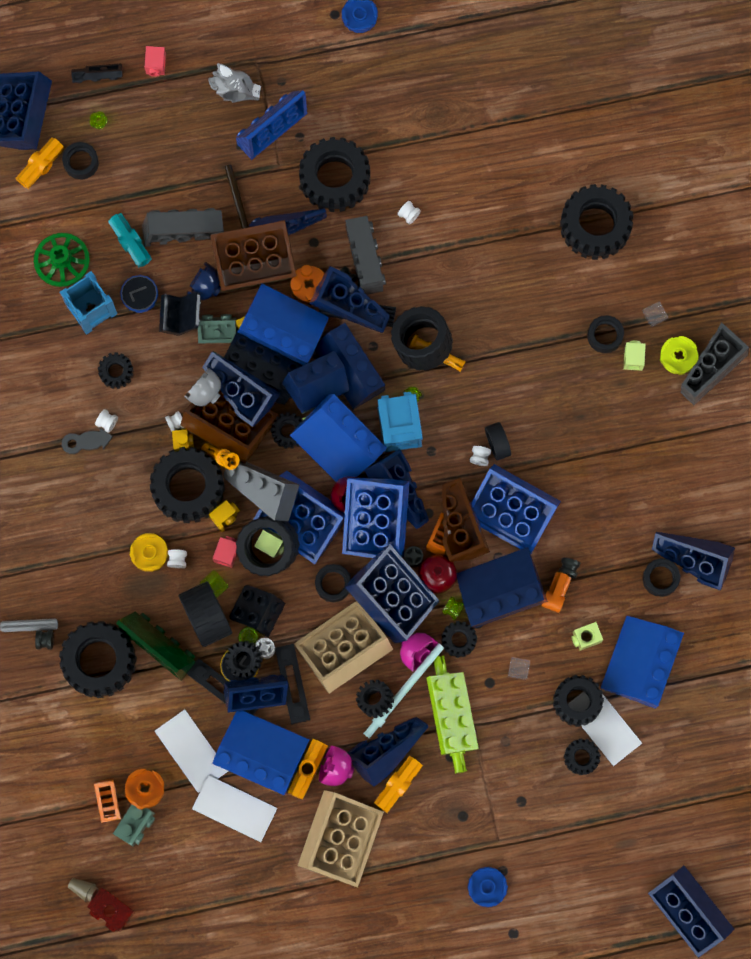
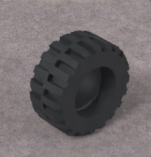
(334, 151)
(601, 199)
(176, 462)
(79, 641)

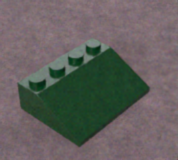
(156, 644)

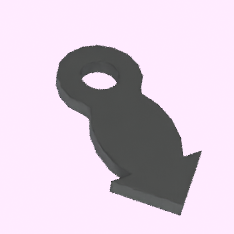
(87, 441)

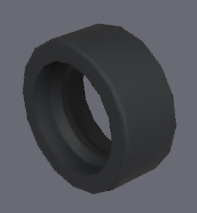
(77, 147)
(610, 321)
(498, 441)
(663, 563)
(318, 582)

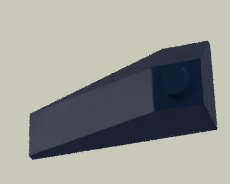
(294, 221)
(343, 298)
(245, 392)
(397, 467)
(700, 557)
(381, 756)

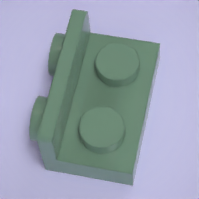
(216, 329)
(133, 825)

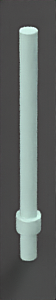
(379, 721)

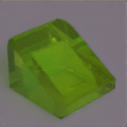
(216, 582)

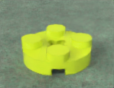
(669, 359)

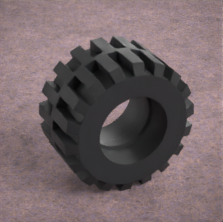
(578, 683)

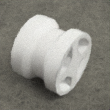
(409, 212)
(106, 420)
(174, 421)
(480, 455)
(177, 558)
(264, 644)

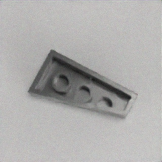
(181, 226)
(364, 254)
(715, 362)
(266, 490)

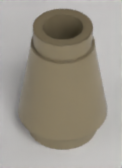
(83, 889)

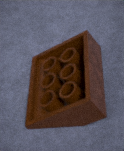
(253, 255)
(224, 429)

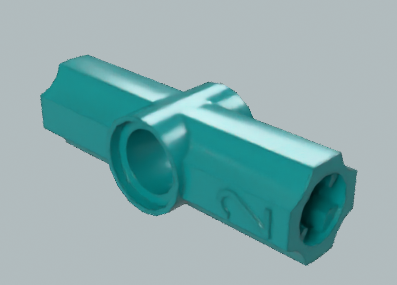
(129, 240)

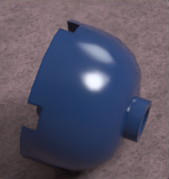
(206, 282)

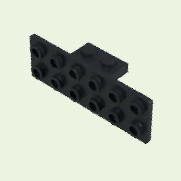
(261, 363)

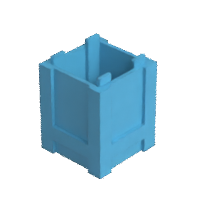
(83, 294)
(400, 422)

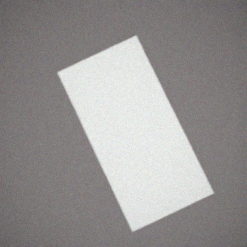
(608, 730)
(189, 749)
(234, 808)

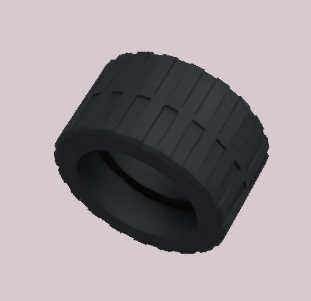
(416, 319)
(247, 556)
(205, 614)

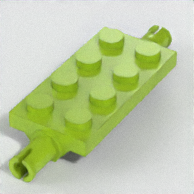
(452, 714)

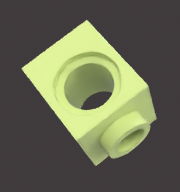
(634, 355)
(270, 543)
(593, 630)

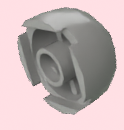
(205, 389)

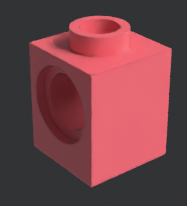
(155, 61)
(225, 552)

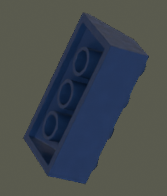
(361, 375)
(691, 911)

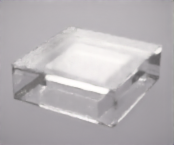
(655, 314)
(519, 668)

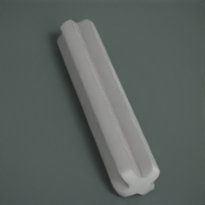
(29, 625)

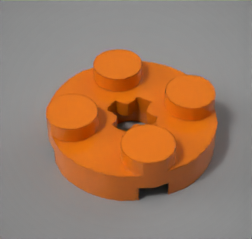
(298, 285)
(144, 799)

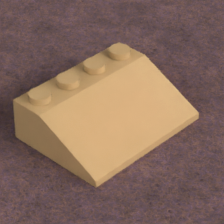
(343, 646)
(340, 838)

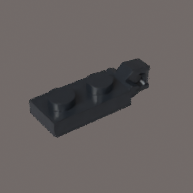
(97, 72)

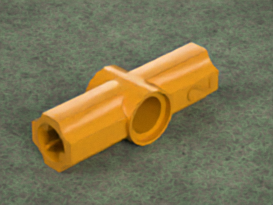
(40, 163)
(313, 757)
(398, 784)

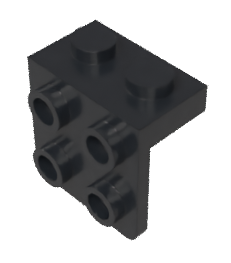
(179, 314)
(257, 610)

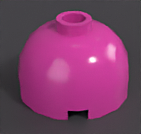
(416, 650)
(336, 767)

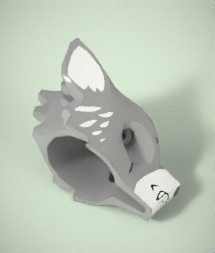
(233, 85)

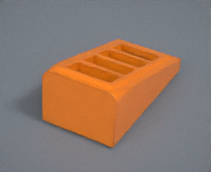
(434, 544)
(103, 783)

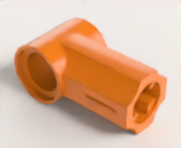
(557, 591)

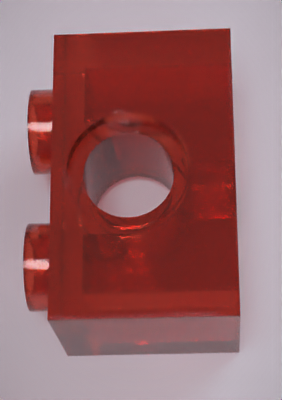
(122, 912)

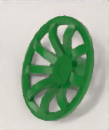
(61, 258)

